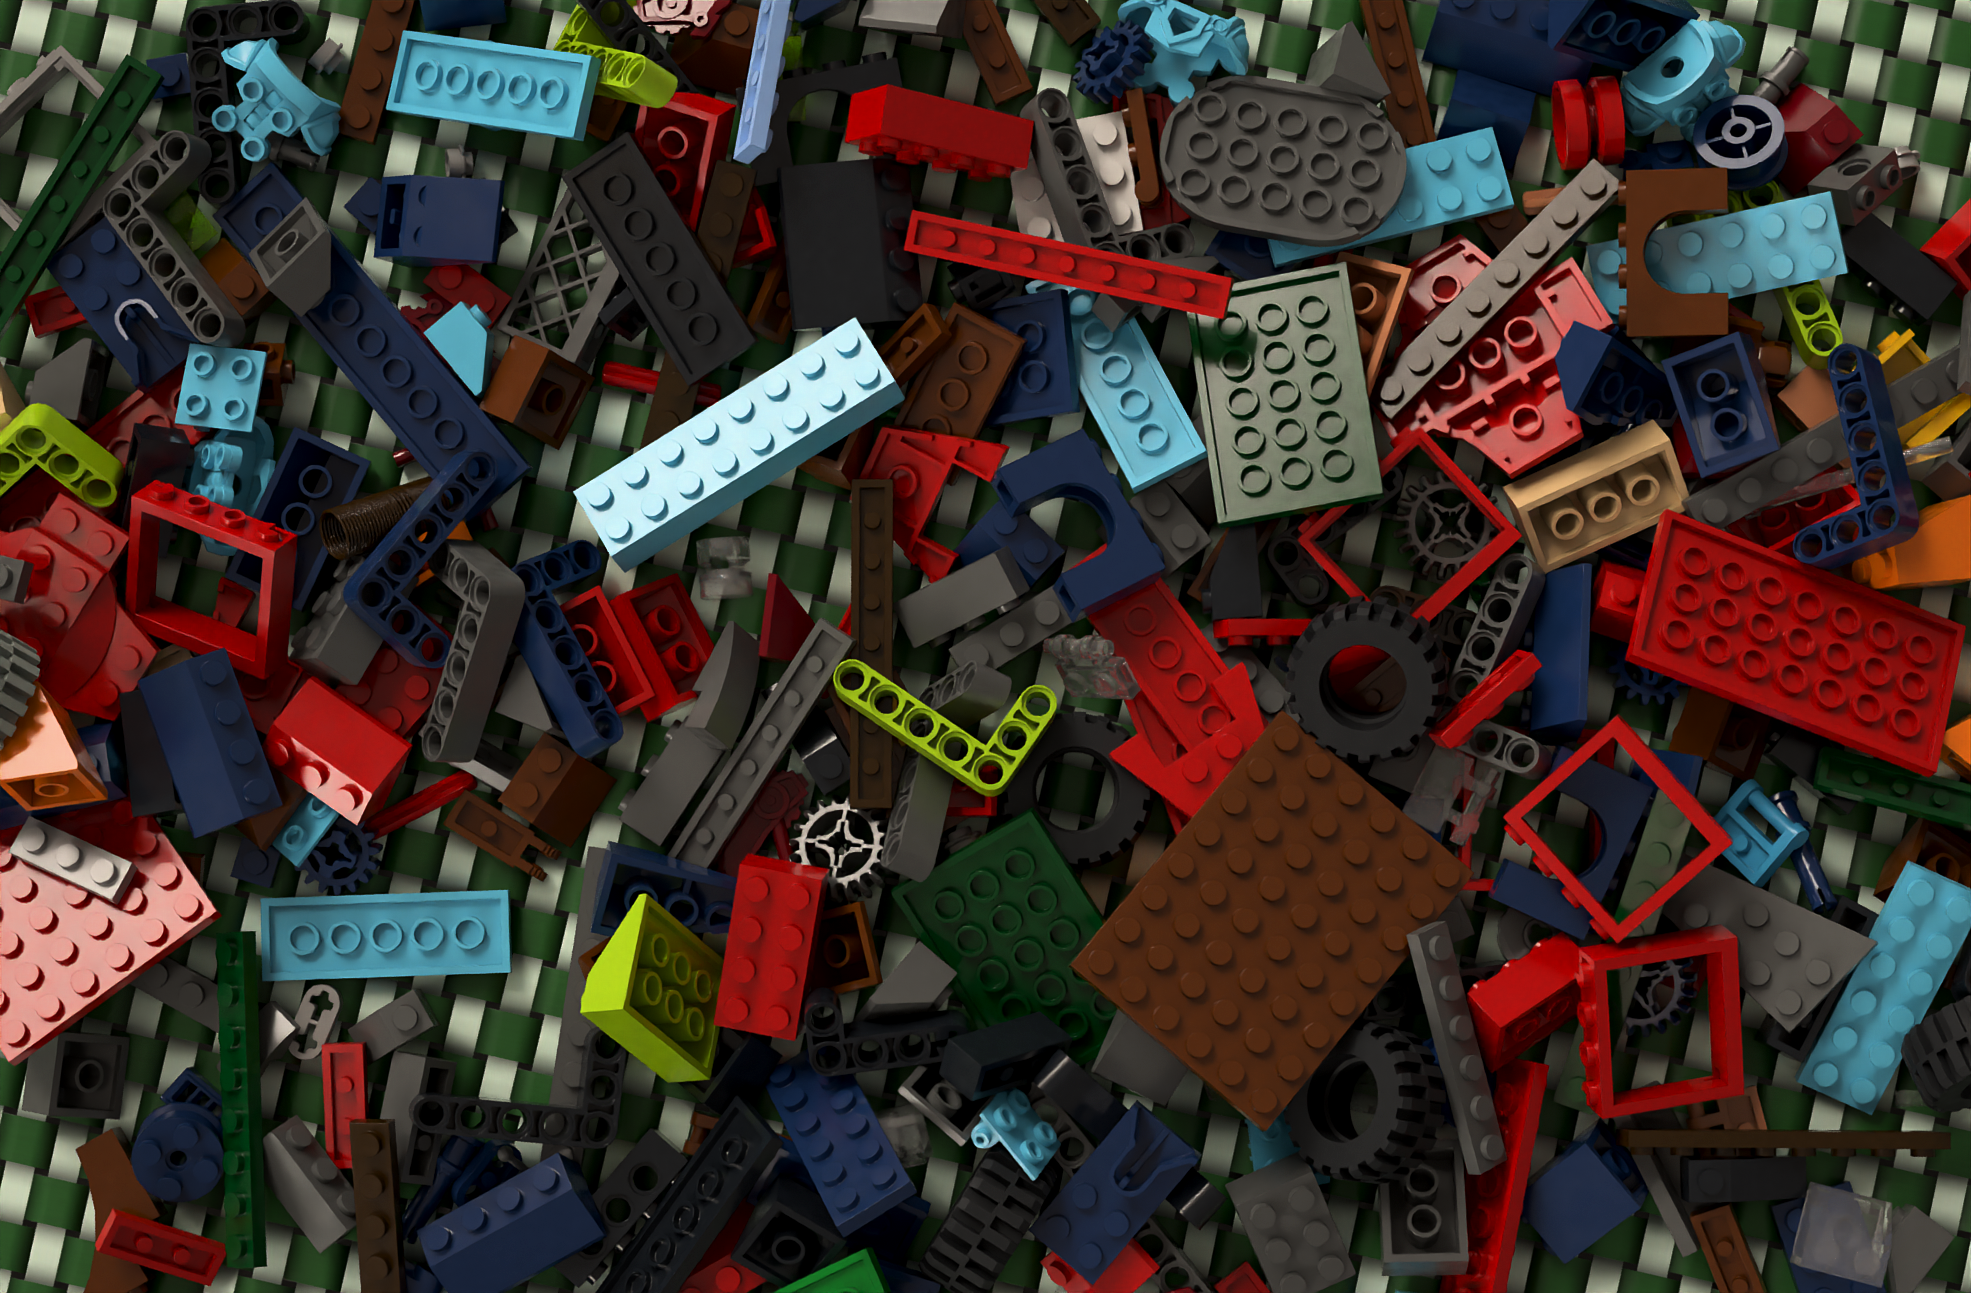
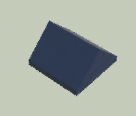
(1487, 103)

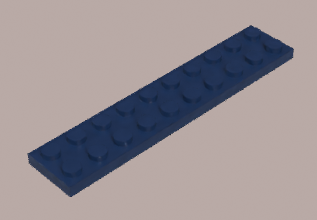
(381, 349)

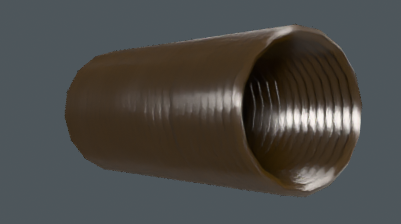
(365, 522)

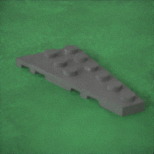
(1784, 951)

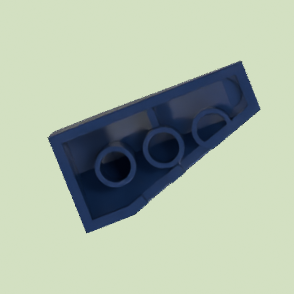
(1611, 382)
(689, 892)

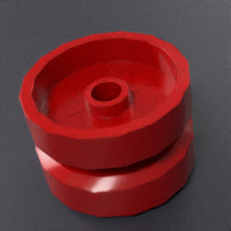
(1588, 122)

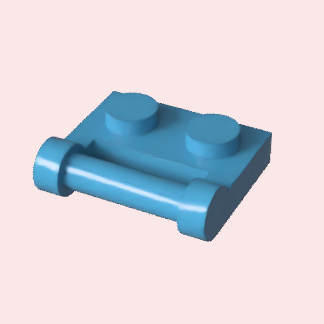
(1751, 849)

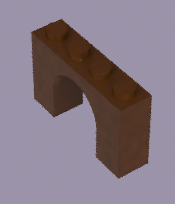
(1649, 201)

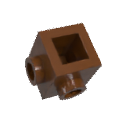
(277, 373)

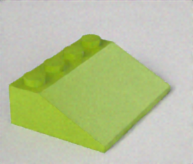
(657, 993)

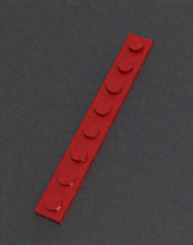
(1069, 264)

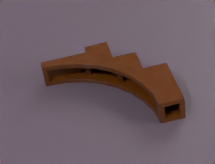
(115, 1186)

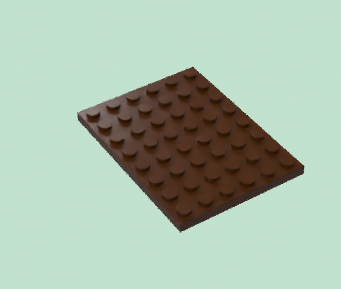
(1271, 920)

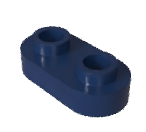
(484, 1172)

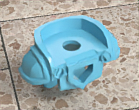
(1185, 45)
(1688, 85)
(274, 102)
(221, 458)

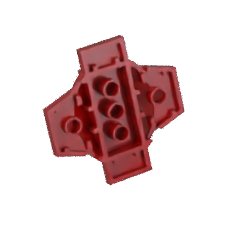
(1506, 385)
(72, 611)

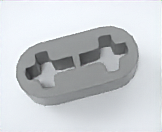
(324, 1025)

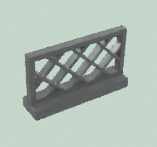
(589, 330)

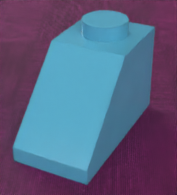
(466, 344)

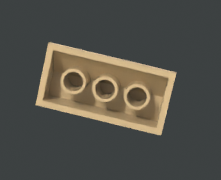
(1597, 496)

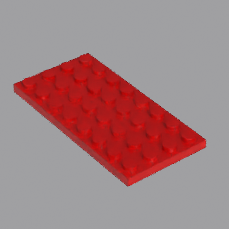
(1796, 643)

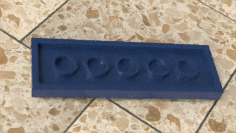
(839, 1141)

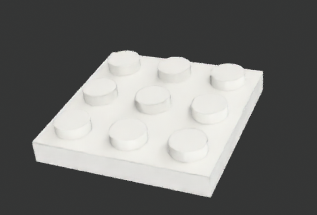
(1108, 150)

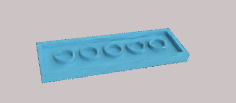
(494, 85)
(1442, 186)
(1732, 252)
(1128, 394)
(386, 935)
(1889, 988)

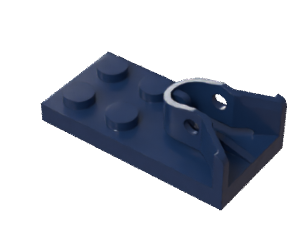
(123, 305)
(1114, 1192)

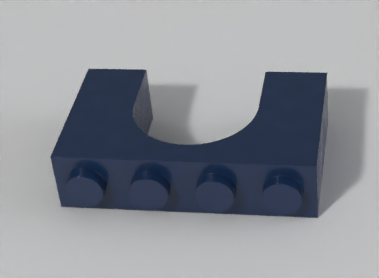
(1076, 471)
(1618, 806)

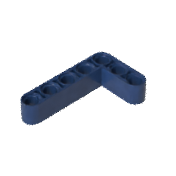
(1868, 469)
(414, 555)
(557, 655)

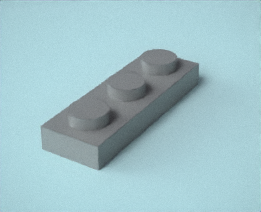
(73, 860)

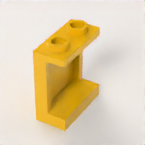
(1900, 356)

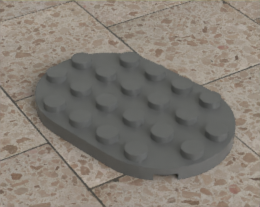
(1283, 161)

